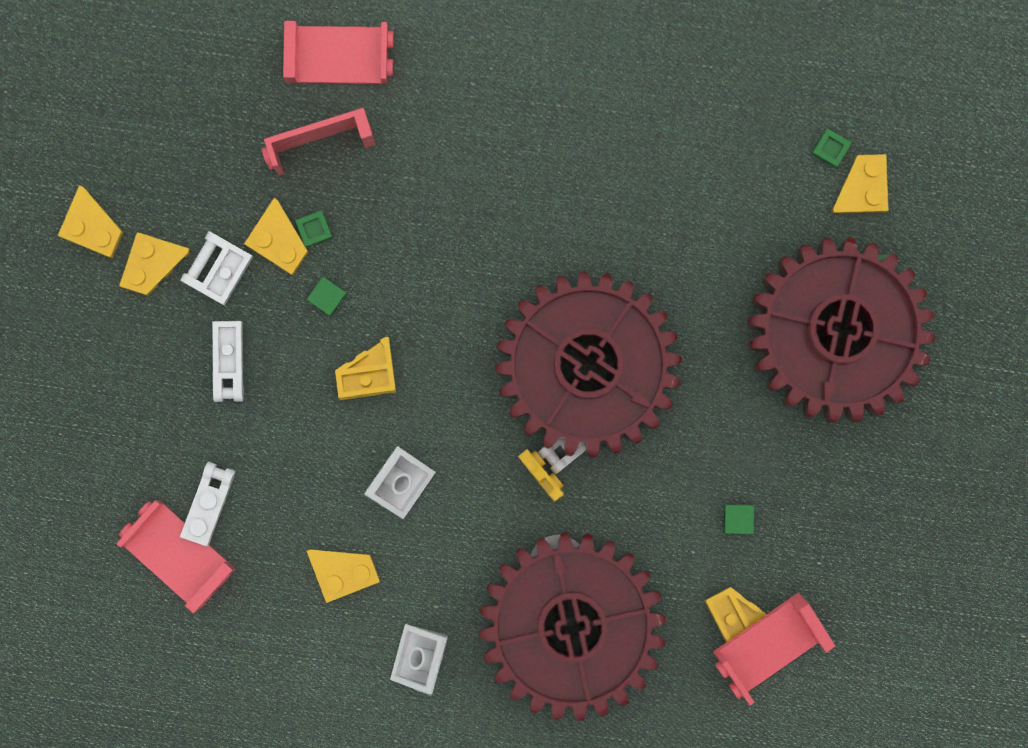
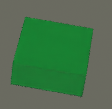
(831, 148)
(313, 229)
(326, 296)
(739, 519)

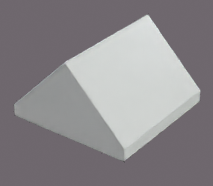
(400, 482)
(419, 658)

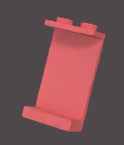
(337, 54)
(315, 132)
(182, 565)
(770, 645)

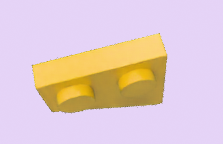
(865, 187)
(90, 225)
(277, 239)
(150, 263)
(367, 374)
(549, 483)
(342, 572)
(732, 612)

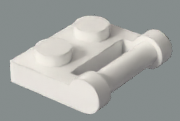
(224, 273)

